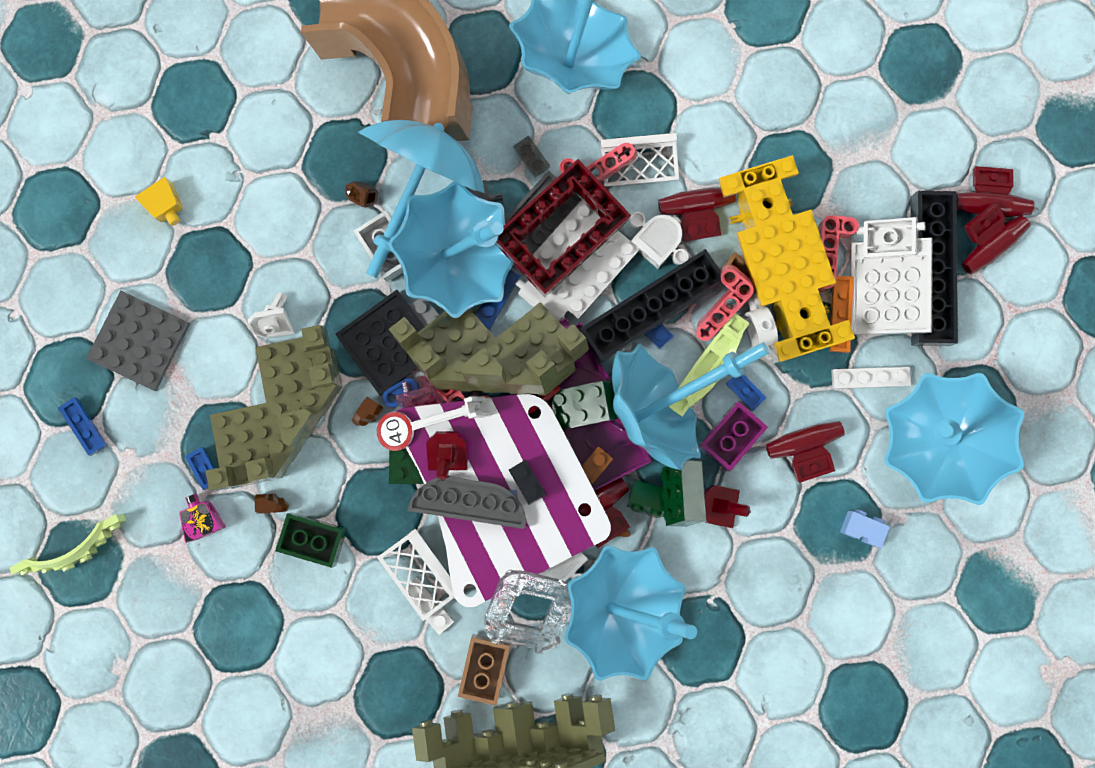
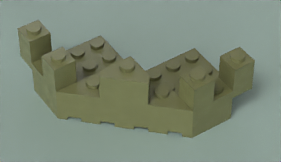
(465, 355)
(264, 439)
(518, 742)

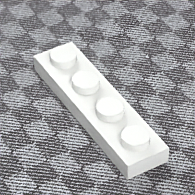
(871, 377)

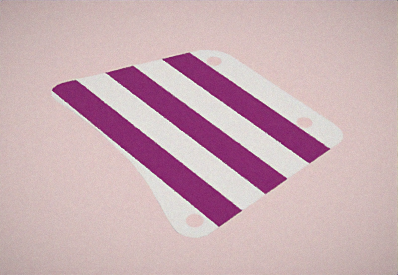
(554, 528)

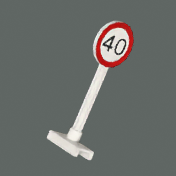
(397, 431)

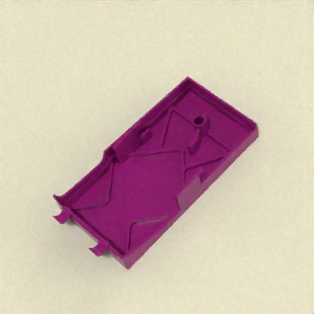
(607, 435)

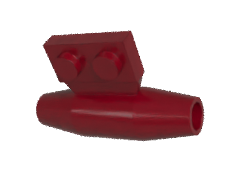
(991, 187)
(698, 211)
(992, 237)
(808, 449)
(608, 496)

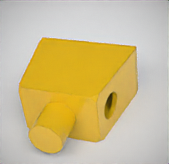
(161, 201)

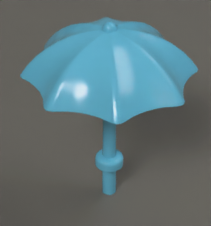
(575, 44)
(430, 150)
(451, 249)
(647, 389)
(954, 438)
(626, 613)

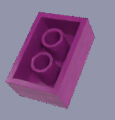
(732, 436)

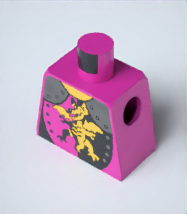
(199, 519)

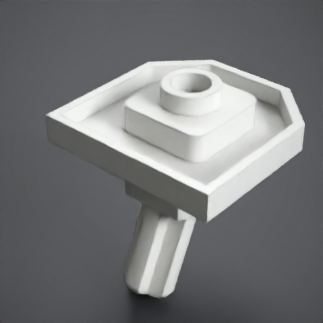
(273, 320)

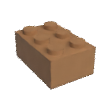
(484, 670)

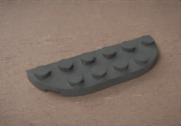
(469, 501)

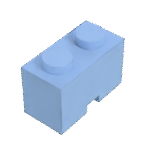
(871, 530)

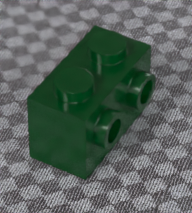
(646, 498)

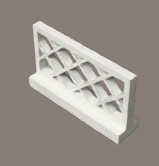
(643, 142)
(433, 564)

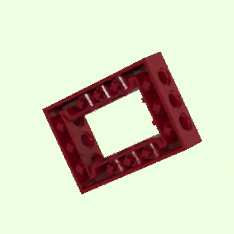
(573, 179)

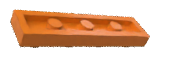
(842, 307)

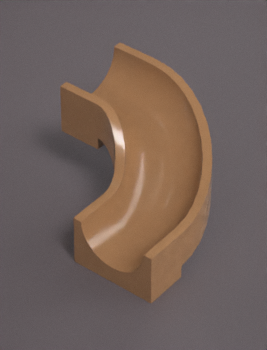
(412, 48)

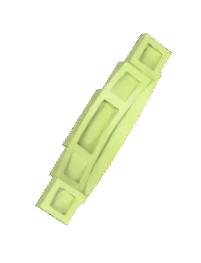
(724, 342)
(81, 553)

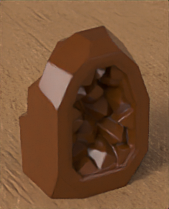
(361, 194)
(367, 412)
(270, 503)

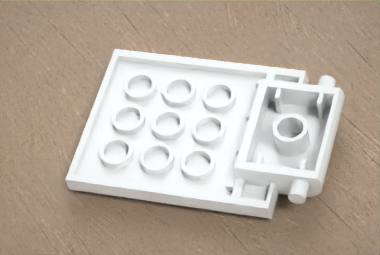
(591, 277)
(892, 278)

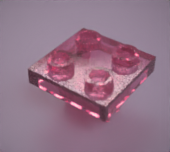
(419, 397)

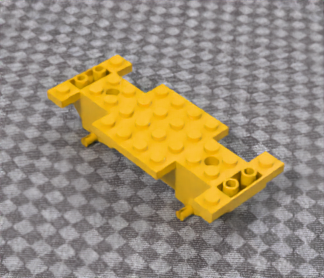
(784, 258)

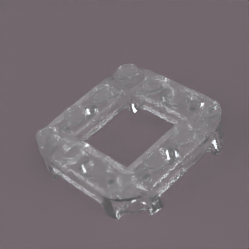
(507, 589)

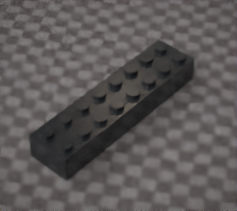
(939, 213)
(651, 306)

